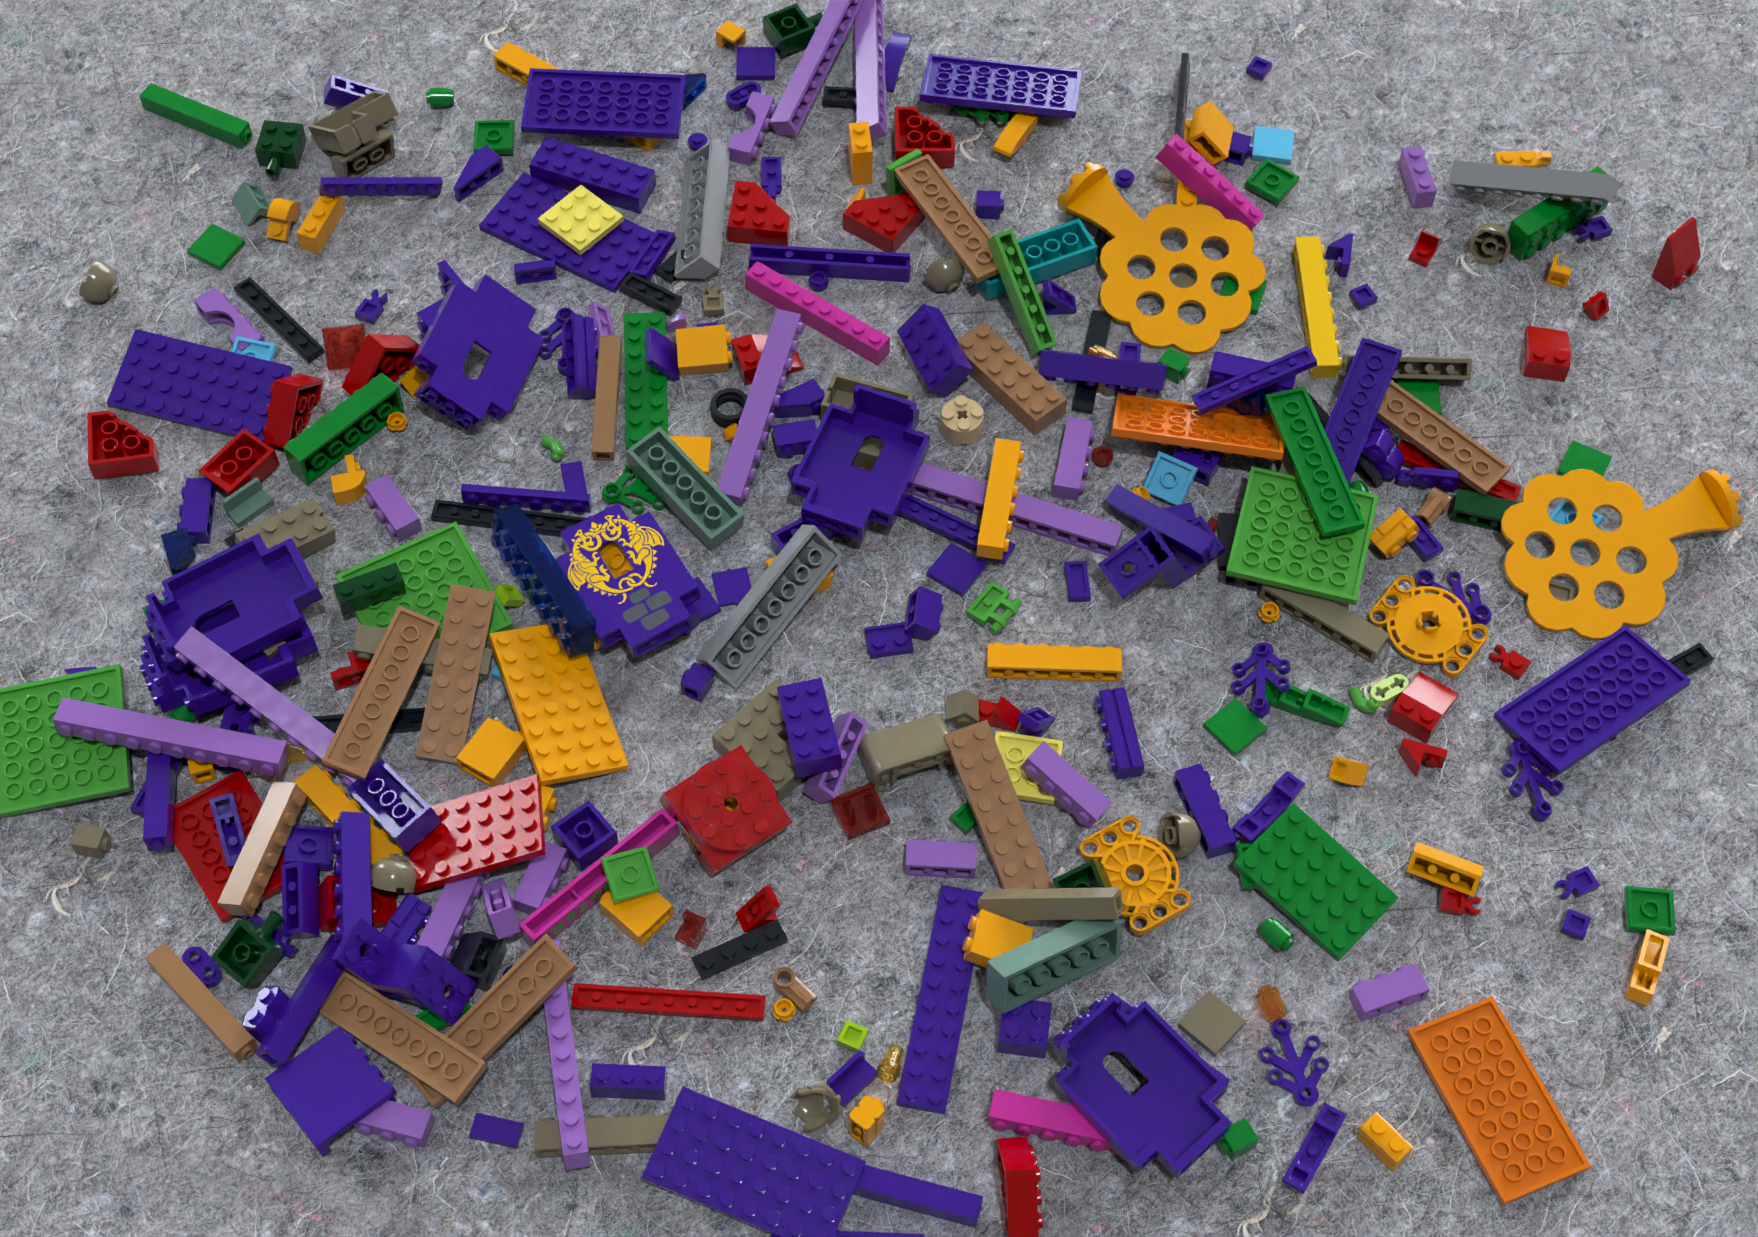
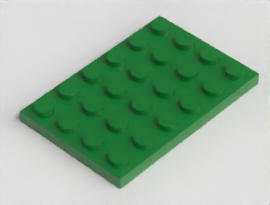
(1315, 882)

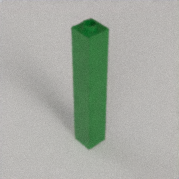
(196, 115)

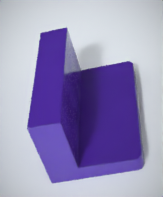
(535, 271)
(852, 1078)

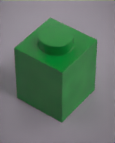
(1177, 363)
(1238, 1140)

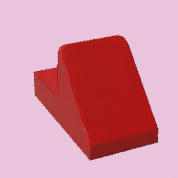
(1425, 248)
(350, 675)
(1000, 714)
(1416, 753)
(758, 910)

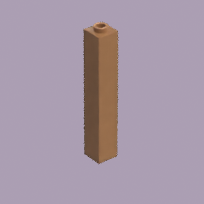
(607, 398)
(202, 1003)

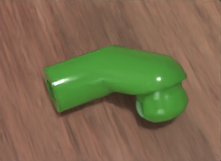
(555, 446)
(1367, 706)

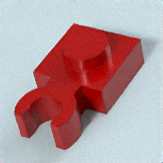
(1512, 663)
(1457, 903)

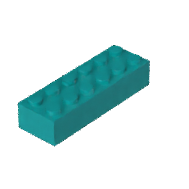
(1049, 255)

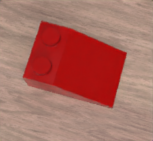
(1678, 256)
(747, 354)
(1546, 354)
(240, 462)
(1422, 707)
(382, 903)

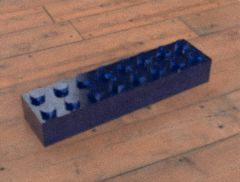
(543, 580)

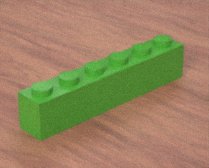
(1022, 292)

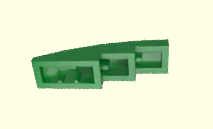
(1307, 704)

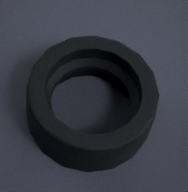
(724, 396)

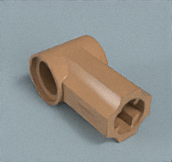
(1435, 504)
(795, 990)

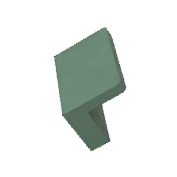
(250, 202)
(247, 503)

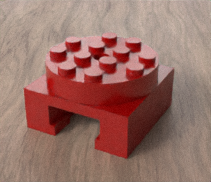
(718, 832)

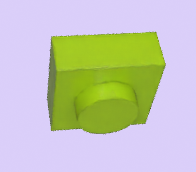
(509, 595)
(852, 1036)

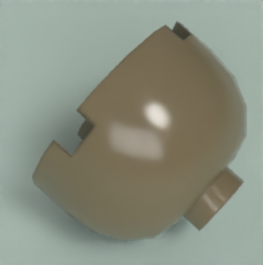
(1489, 243)
(945, 274)
(99, 284)
(1179, 834)
(394, 874)

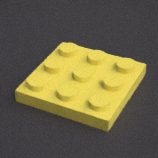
(580, 219)
(1014, 752)

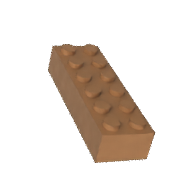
(1012, 380)

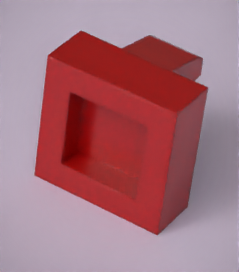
(1596, 306)

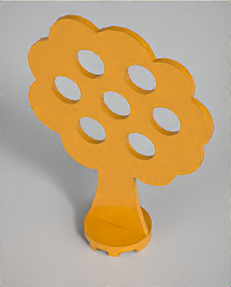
(1099, 202)
(1699, 507)

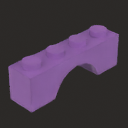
(745, 145)
(216, 308)

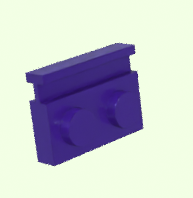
(888, 640)

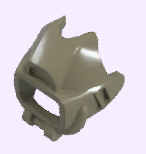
(811, 1106)

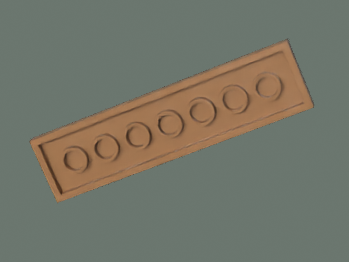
(949, 215)
(1441, 440)
(455, 674)
(381, 693)
(997, 808)
(507, 1004)
(402, 1038)

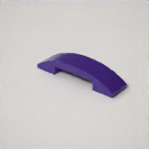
(894, 56)
(1270, 808)
(1314, 1148)

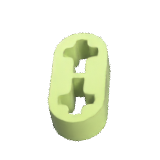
(1387, 686)

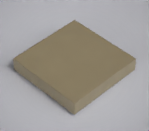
(1211, 1023)

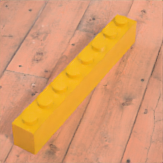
(1315, 306)

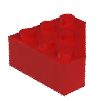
(916, 132)
(756, 217)
(883, 220)
(380, 355)
(290, 407)
(118, 447)
(1020, 1186)

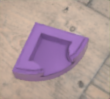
(676, 323)

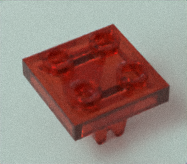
(342, 344)
(859, 811)

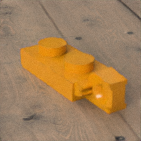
(1523, 158)

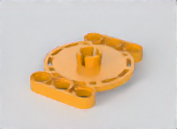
(1434, 643)
(1141, 857)

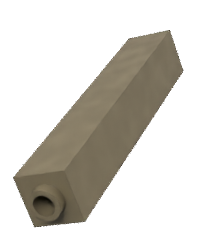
(1054, 903)

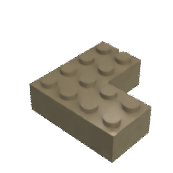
(354, 123)
(841, 393)
(302, 522)
(763, 737)

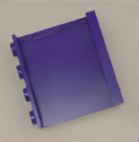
(330, 1088)

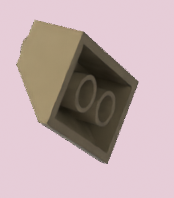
(366, 157)

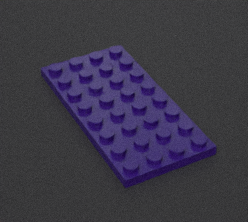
(1001, 86)
(603, 103)
(516, 223)
(195, 385)
(1592, 699)
(752, 1169)

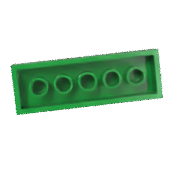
(1548, 222)
(343, 429)

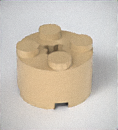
(961, 421)

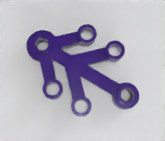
(560, 317)
(1473, 610)
(1261, 654)
(1521, 753)
(1294, 1065)

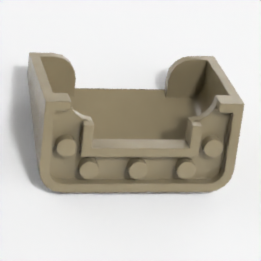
(904, 750)

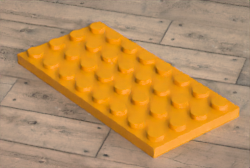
(557, 706)

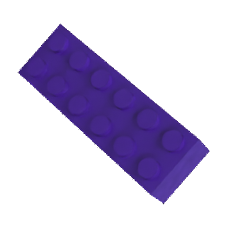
(607, 177)

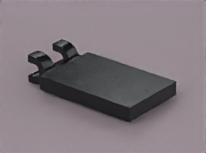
(1226, 532)

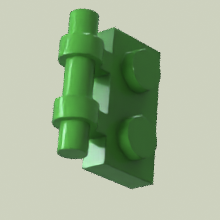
(987, 605)

